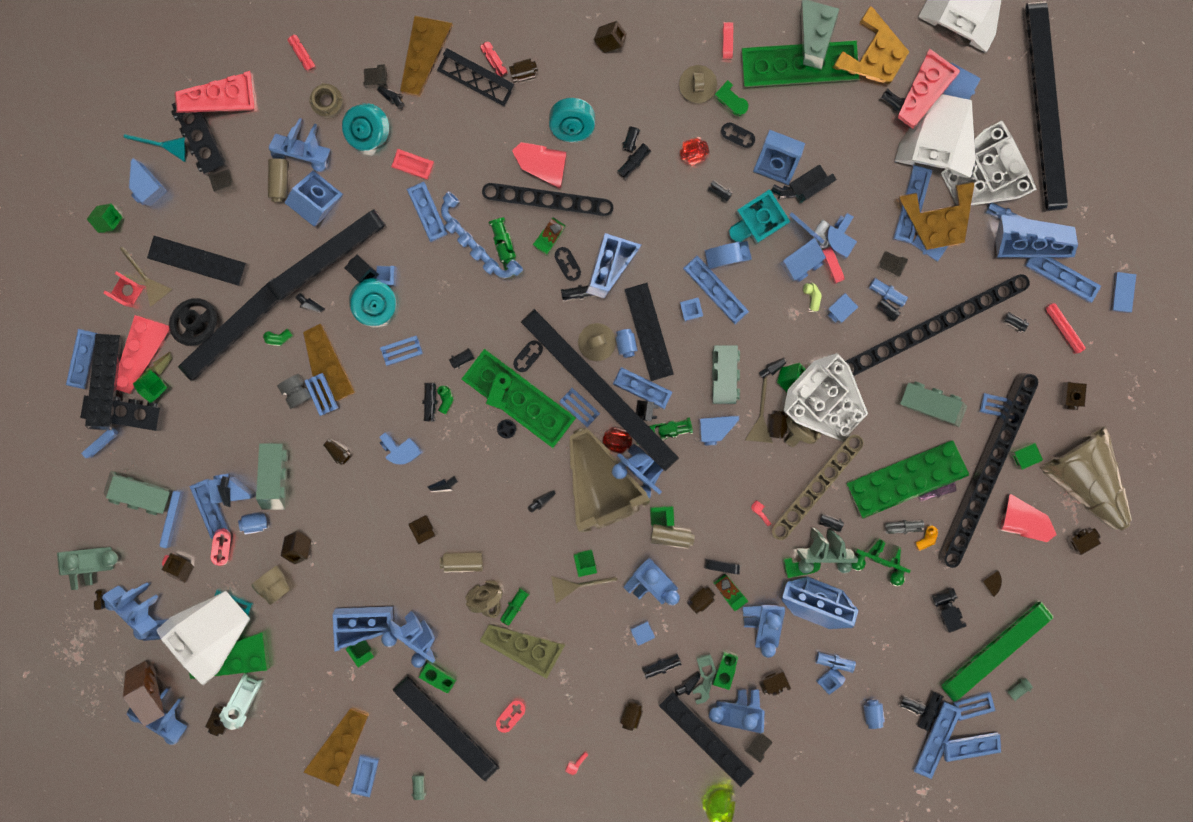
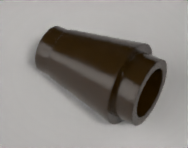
(337, 451)

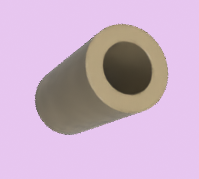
(277, 179)
(672, 536)
(462, 562)

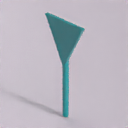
(174, 146)

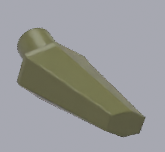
(161, 363)

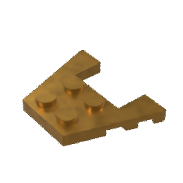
(882, 56)
(942, 225)

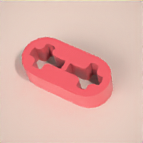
(727, 41)
(833, 265)
(216, 546)
(514, 718)

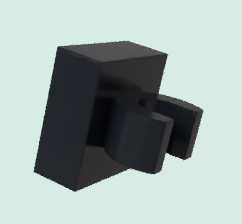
(645, 410)

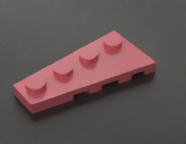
(929, 85)
(223, 95)
(141, 346)

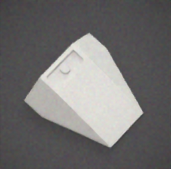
(968, 18)
(942, 137)
(997, 170)
(826, 398)
(204, 634)

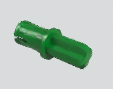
(514, 607)

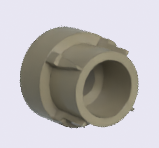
(316, 100)
(271, 585)

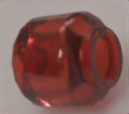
(694, 150)
(617, 440)

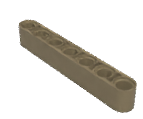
(825, 483)

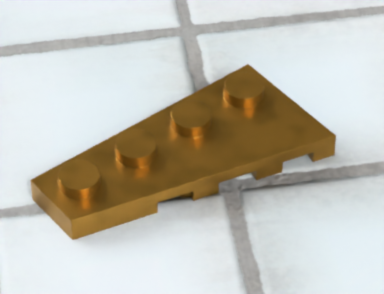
(424, 46)
(325, 361)
(336, 752)

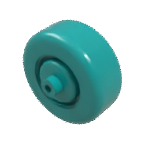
(572, 119)
(365, 126)
(372, 302)

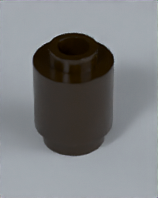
(523, 70)
(777, 424)
(701, 599)
(631, 715)

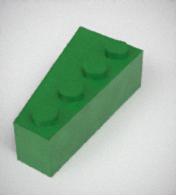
(246, 656)

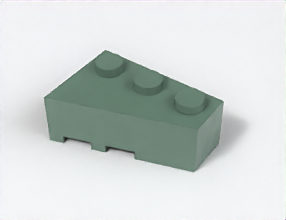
(817, 30)
(725, 374)
(934, 403)
(271, 476)
(135, 494)

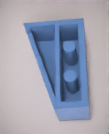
(359, 624)

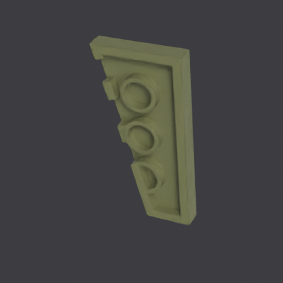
(529, 651)

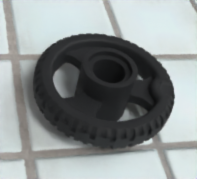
(187, 316)

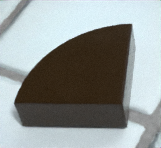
(993, 583)
(99, 603)

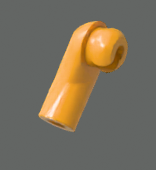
(929, 538)

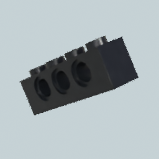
(216, 160)
(151, 421)

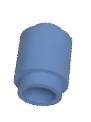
(626, 343)
(253, 523)
(874, 714)

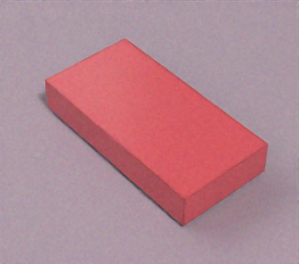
(412, 164)

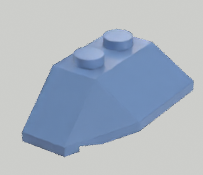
(819, 603)

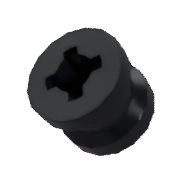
(506, 428)

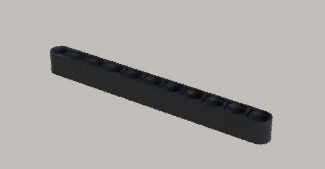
(1046, 106)
(940, 319)
(600, 390)
(988, 460)

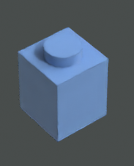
(841, 309)

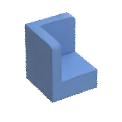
(387, 275)
(691, 309)

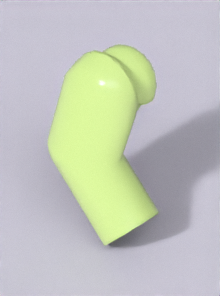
(815, 294)

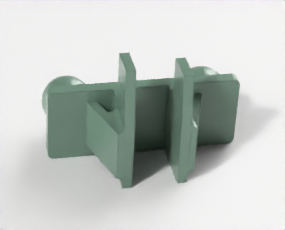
(821, 554)
(85, 562)

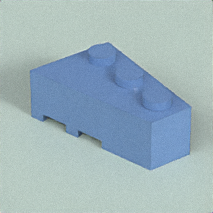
(610, 263)

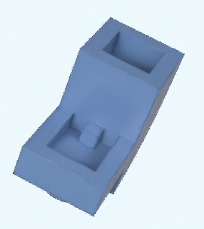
(837, 240)
(728, 254)
(400, 455)

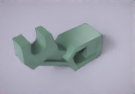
(705, 687)

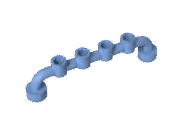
(466, 239)

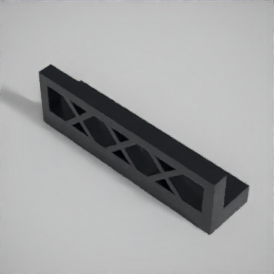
(478, 70)

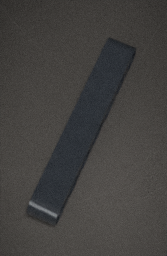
(539, 194)
(326, 255)
(228, 333)
(446, 728)

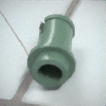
(1020, 689)
(418, 787)

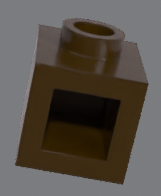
(1074, 395)

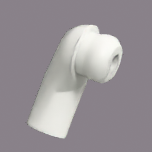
(820, 230)

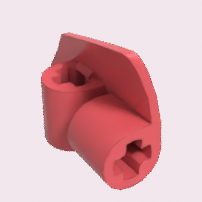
(541, 162)
(1026, 521)

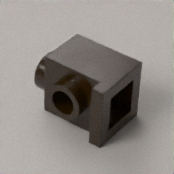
(1085, 540)
(774, 683)
(215, 729)

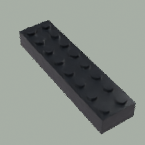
(197, 261)
(648, 331)
(103, 382)

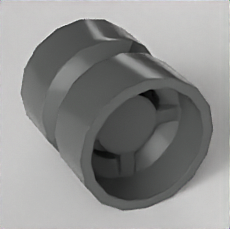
(293, 389)

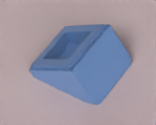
(642, 633)
(831, 680)

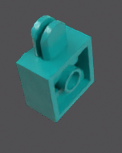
(758, 219)

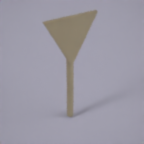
(154, 289)
(760, 431)
(563, 587)

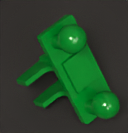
(896, 578)

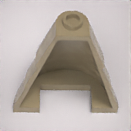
(1093, 479)
(597, 494)

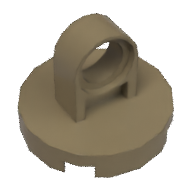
(698, 84)
(597, 342)
(800, 432)
(484, 598)

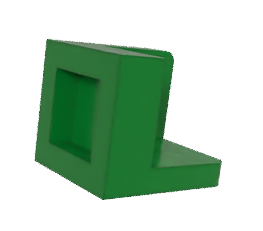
(104, 218)
(789, 375)
(149, 386)
(1026, 456)
(662, 515)
(585, 563)
(360, 653)

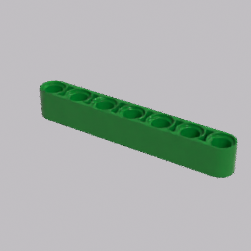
(997, 651)

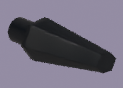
(391, 96)
(785, 192)
(309, 304)
(773, 367)
(443, 485)
(224, 491)
(541, 501)
(688, 685)

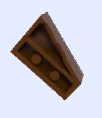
(142, 693)

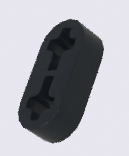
(735, 139)
(571, 261)
(532, 358)
(722, 566)

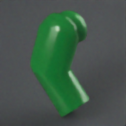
(277, 340)
(446, 397)

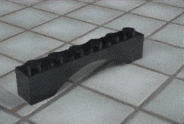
(705, 738)

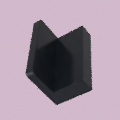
(811, 183)

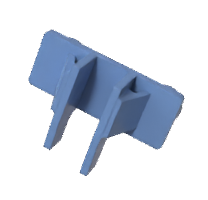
(299, 149)
(641, 466)
(653, 581)
(133, 614)
(768, 622)
(414, 635)
(739, 714)
(167, 725)

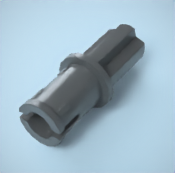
(904, 527)

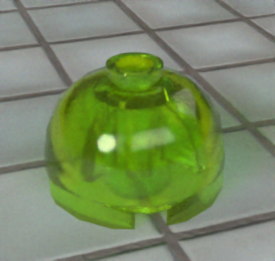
(720, 805)

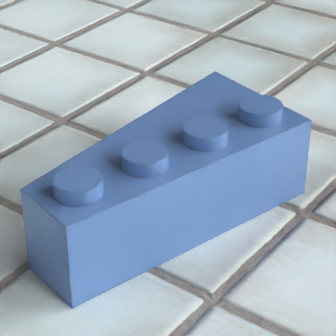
(1034, 238)

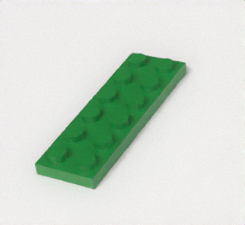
(785, 65)
(523, 400)
(907, 479)

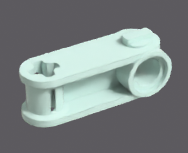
(240, 702)

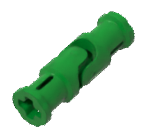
(505, 250)
(673, 429)

